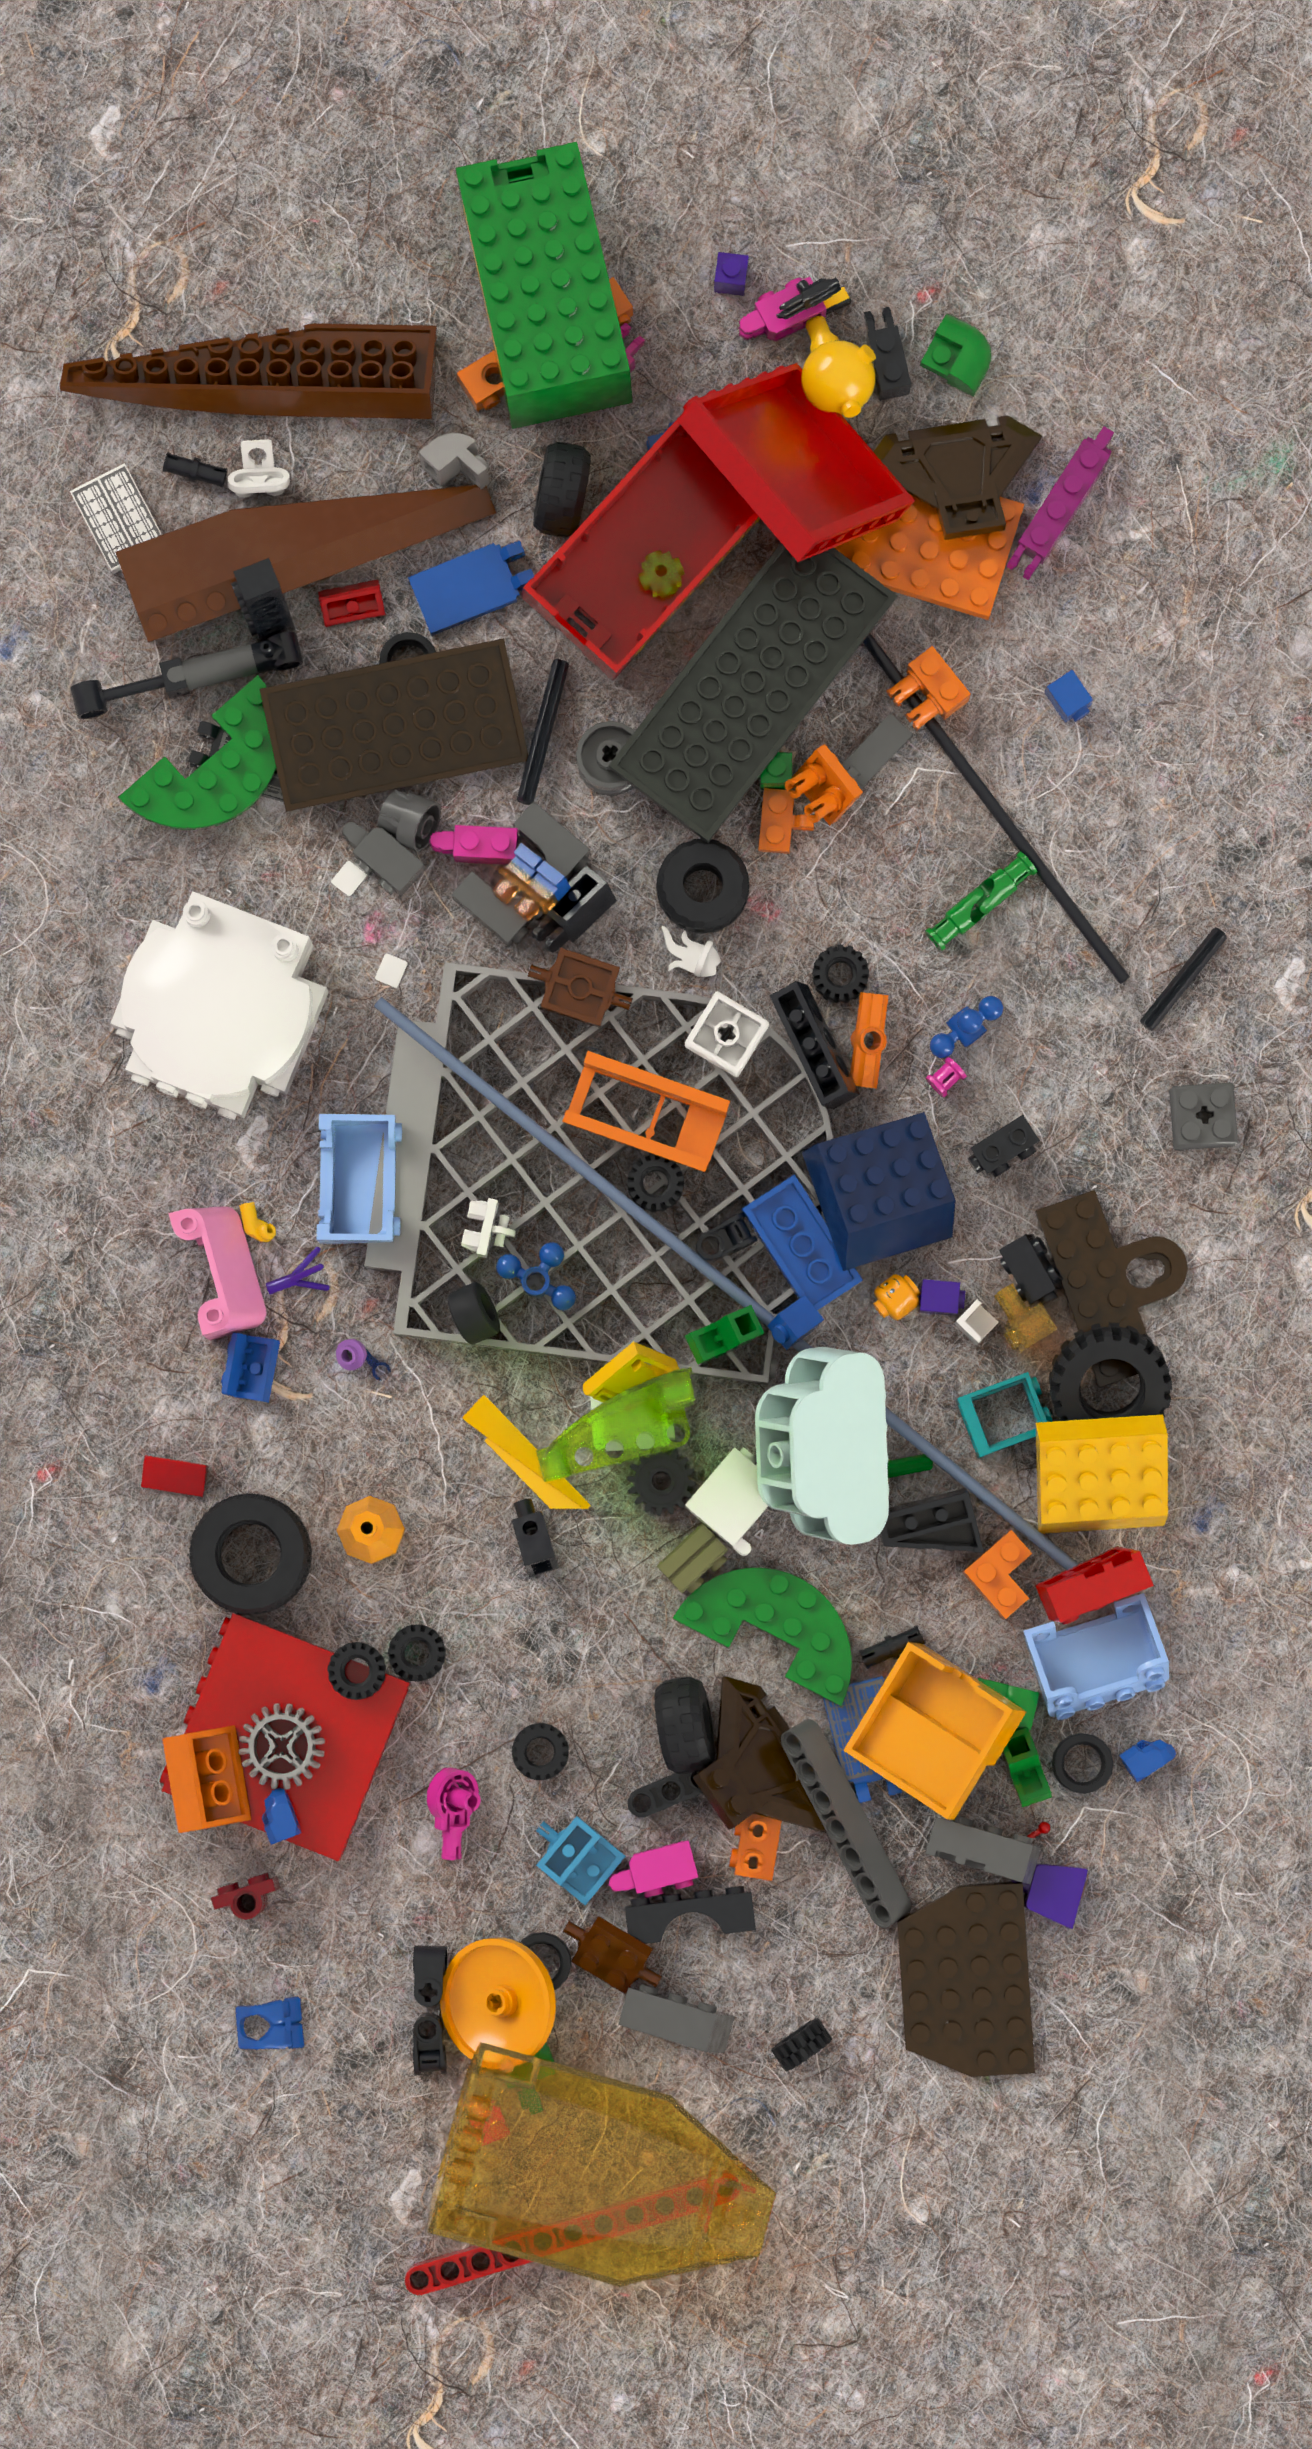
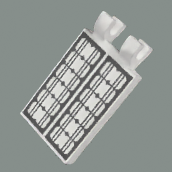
(115, 513)

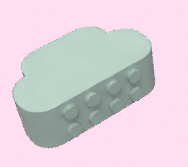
(826, 1445)

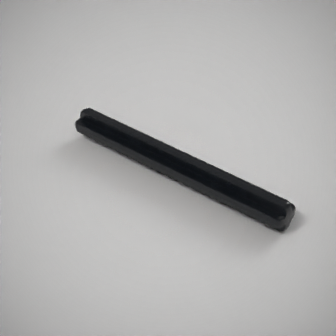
(543, 731)

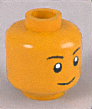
(896, 1297)

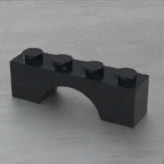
(730, 1910)

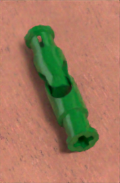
(998, 886)

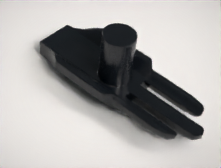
(809, 296)

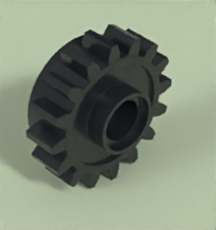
(661, 1498)

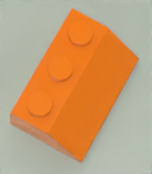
(206, 1779)

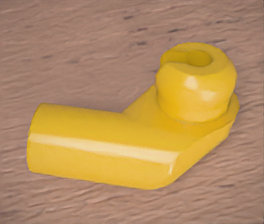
(255, 1227)

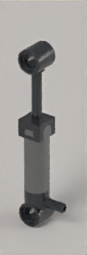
(179, 677)

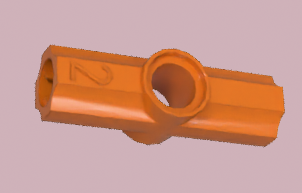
(871, 1019)

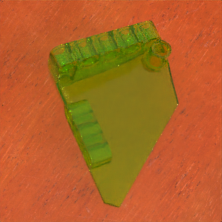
(638, 1410)

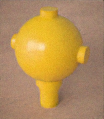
(836, 372)

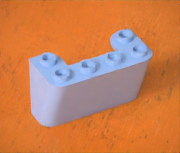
(1098, 1659)

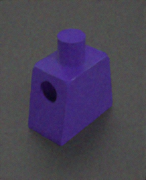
(1055, 1892)

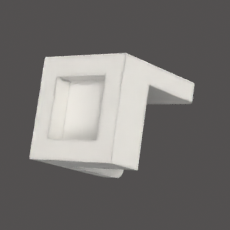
(976, 1322)

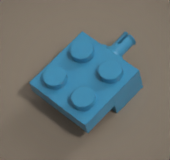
(578, 1858)

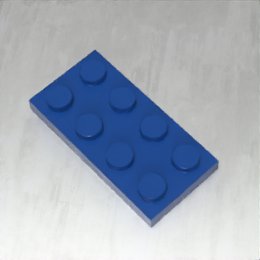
(800, 1243)

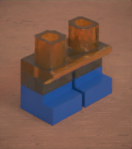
(533, 880)

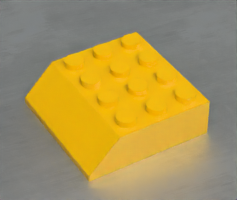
(1102, 1474)

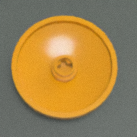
(498, 1997)

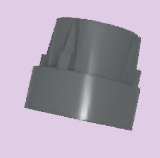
(410, 819)

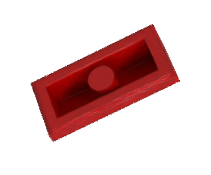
(351, 603)
(174, 1476)

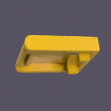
(627, 1371)

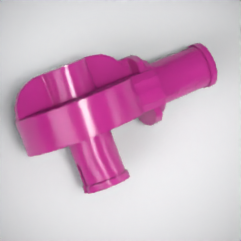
(452, 1807)

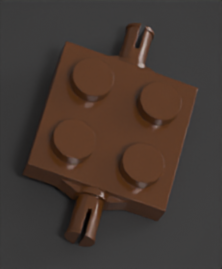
(580, 987)
(612, 1954)

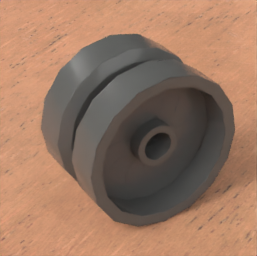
(595, 745)

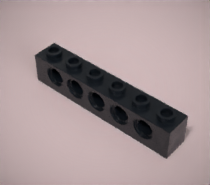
(262, 600)

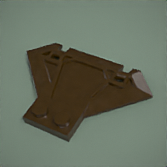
(961, 470)
(751, 1764)

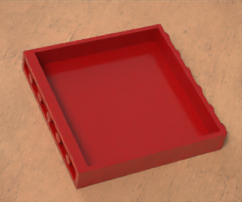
(795, 463)
(268, 1667)

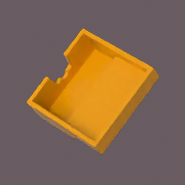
(934, 1729)

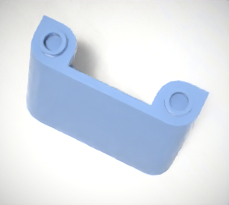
(349, 1177)

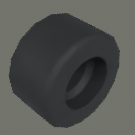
(473, 1313)

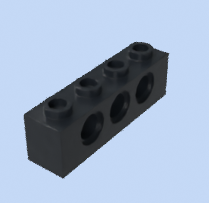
(814, 1045)

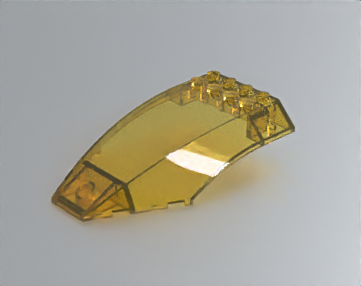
(591, 2175)

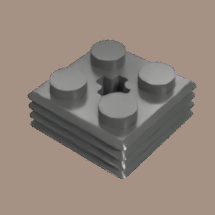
(1218, 1101)

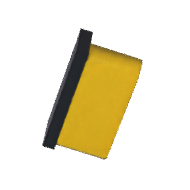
(837, 301)

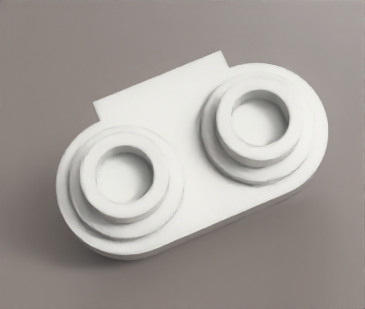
(258, 477)

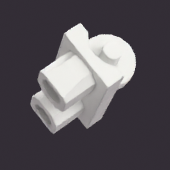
(481, 1241)

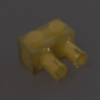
(1025, 1324)

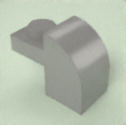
(454, 454)

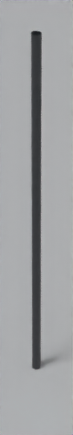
(1003, 819)

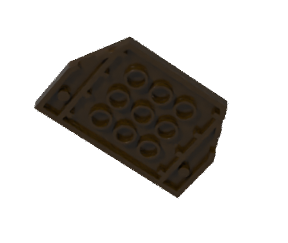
(968, 1980)

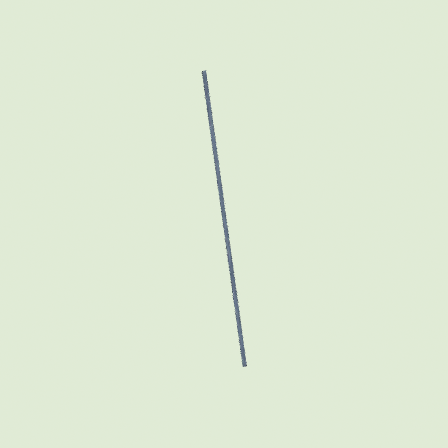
(705, 1268)

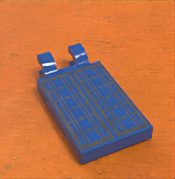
(843, 1723)

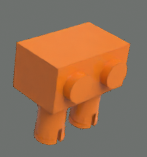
(937, 682)
(756, 1847)

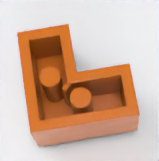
(991, 1574)

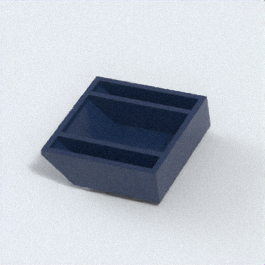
(882, 1190)

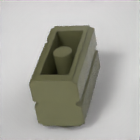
(692, 1559)

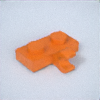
(779, 821)

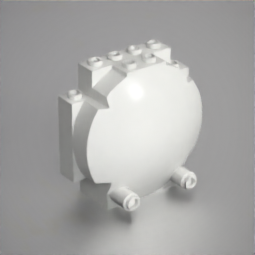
(218, 1006)

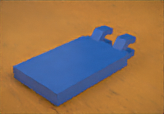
(469, 586)

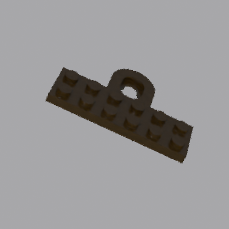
(1096, 1272)

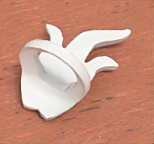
(695, 958)

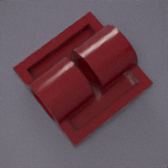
(257, 1887)

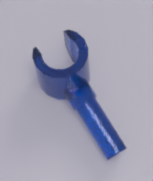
(373, 1362)

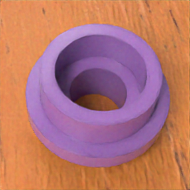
(358, 1354)

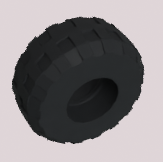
(561, 489)
(697, 856)
(684, 1725)

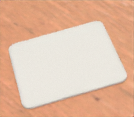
(348, 878)
(391, 970)

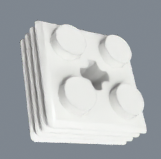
(721, 1014)

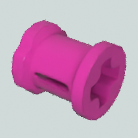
(946, 1077)

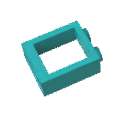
(1032, 1390)

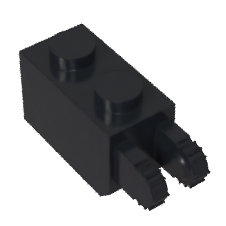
(890, 363)
(575, 911)

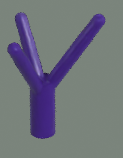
(295, 1277)

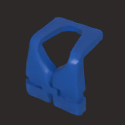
(283, 2021)

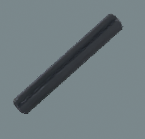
(1183, 979)

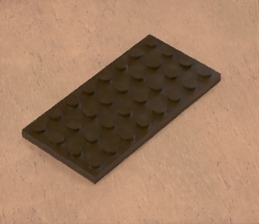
(394, 724)

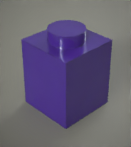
(731, 273)
(941, 1297)

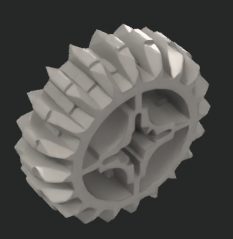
(262, 1726)

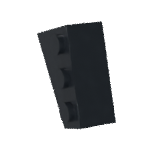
(934, 1523)

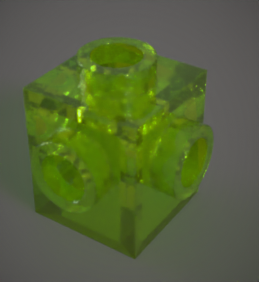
(662, 585)

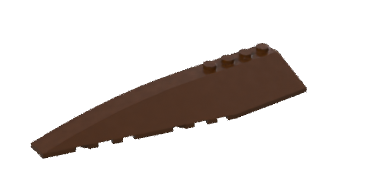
(292, 373)
(189, 571)

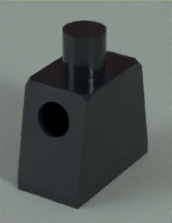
(536, 1548)

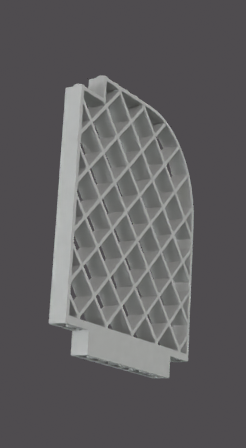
(416, 1100)

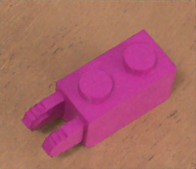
(764, 317)
(657, 1869)

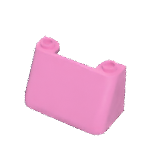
(238, 1290)

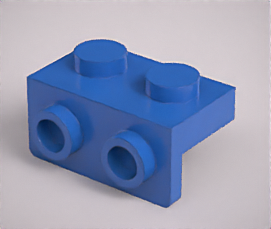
(250, 1367)

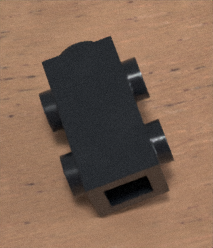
(1002, 1147)
(1035, 1276)

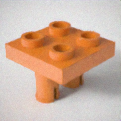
(825, 785)

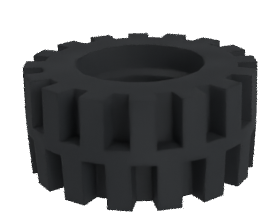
(520, 1746)

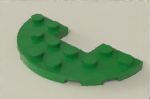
(221, 785)
(783, 1608)

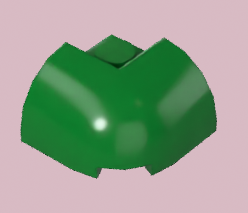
(958, 354)

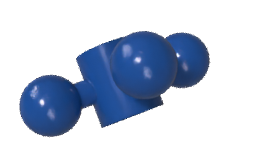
(966, 1026)
(550, 1255)

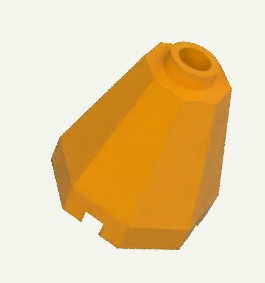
(386, 1529)

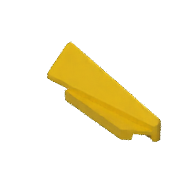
(521, 1456)

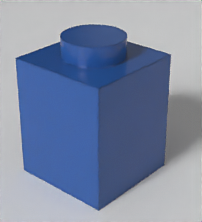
(1069, 697)
(795, 1322)

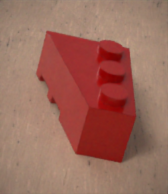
(1094, 1584)

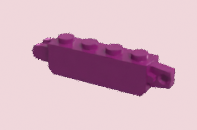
(1063, 502)

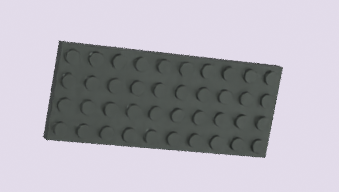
(751, 685)

